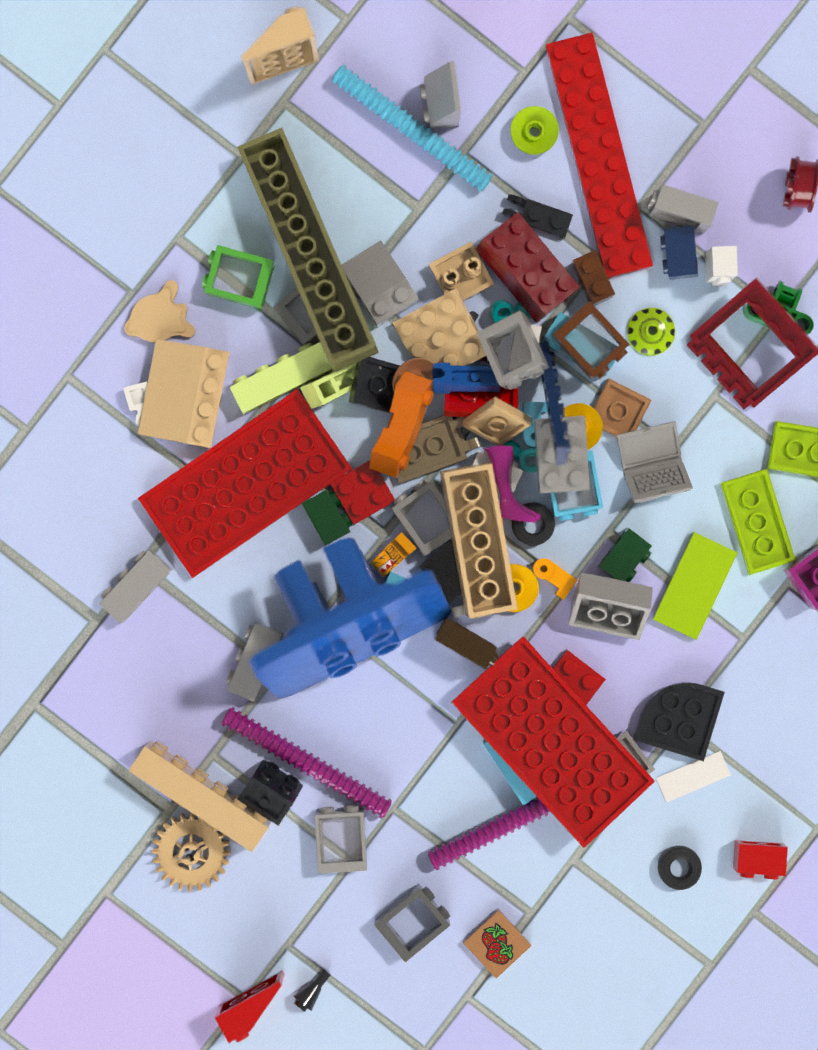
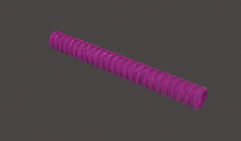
(306, 762)
(487, 833)

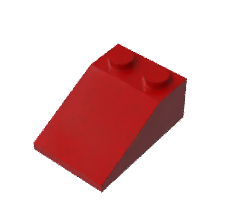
(243, 1011)

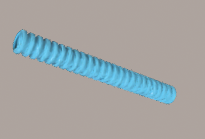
(411, 128)

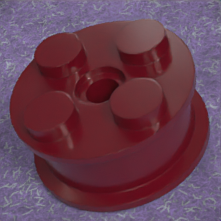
(801, 184)

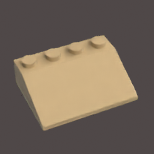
(282, 47)
(183, 393)

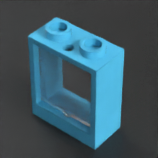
(567, 503)

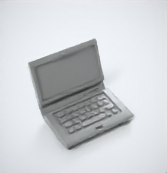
(653, 462)

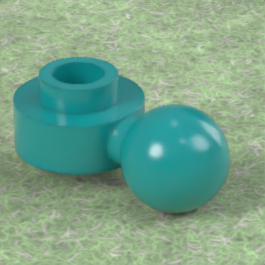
(508, 310)
(523, 456)

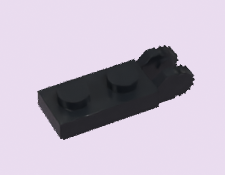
(541, 216)

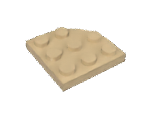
(441, 332)

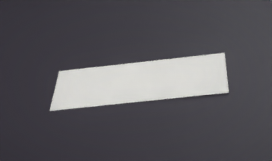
(693, 776)

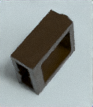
(466, 643)

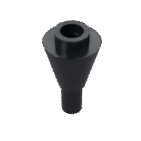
(309, 994)

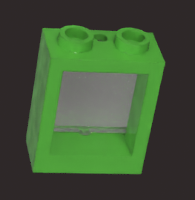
(238, 277)

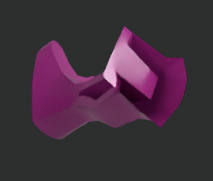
(510, 508)

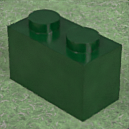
(326, 516)
(625, 556)

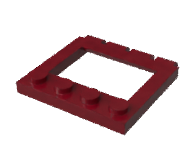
(780, 323)

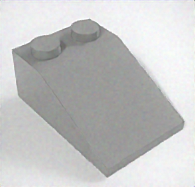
(442, 97)
(380, 284)

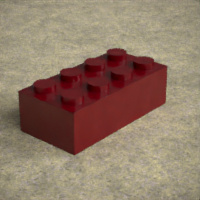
(527, 267)

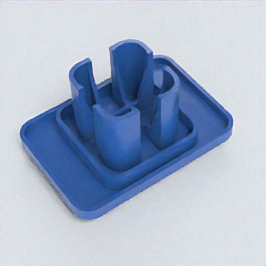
(338, 638)

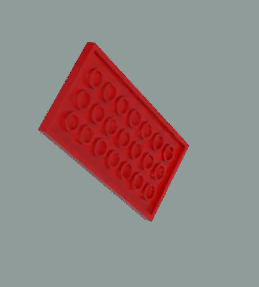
(245, 483)
(553, 742)

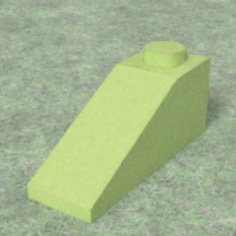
(329, 386)

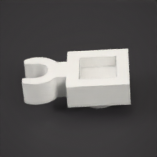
(135, 398)

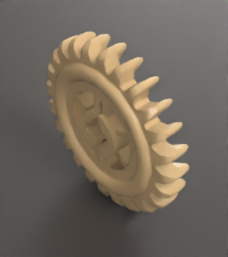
(170, 863)

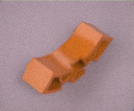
(408, 410)

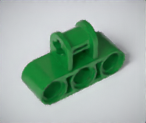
(789, 300)

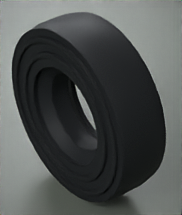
(546, 531)
(693, 873)

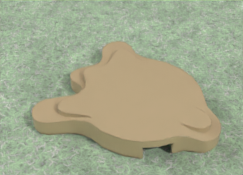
(159, 316)

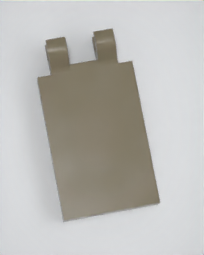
(436, 447)

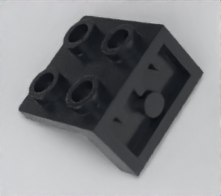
(271, 792)

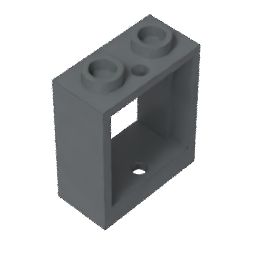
(395, 939)

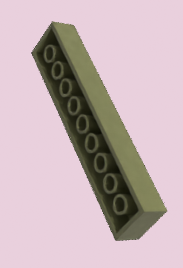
(308, 250)

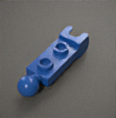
(463, 378)

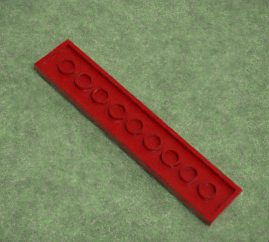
(599, 155)

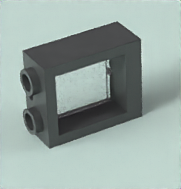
(295, 304)

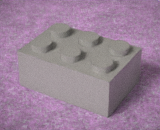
(566, 477)
(610, 606)

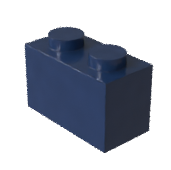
(680, 252)

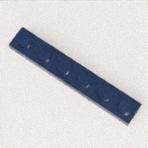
(554, 408)

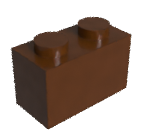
(592, 278)

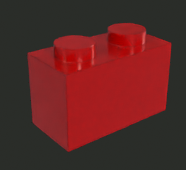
(760, 858)

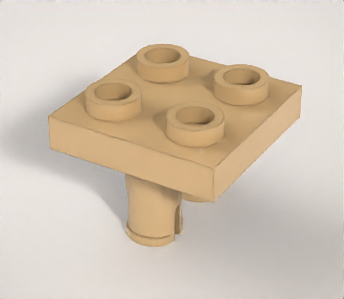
(463, 271)

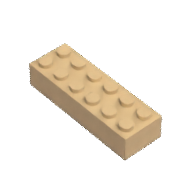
(478, 540)
(199, 794)

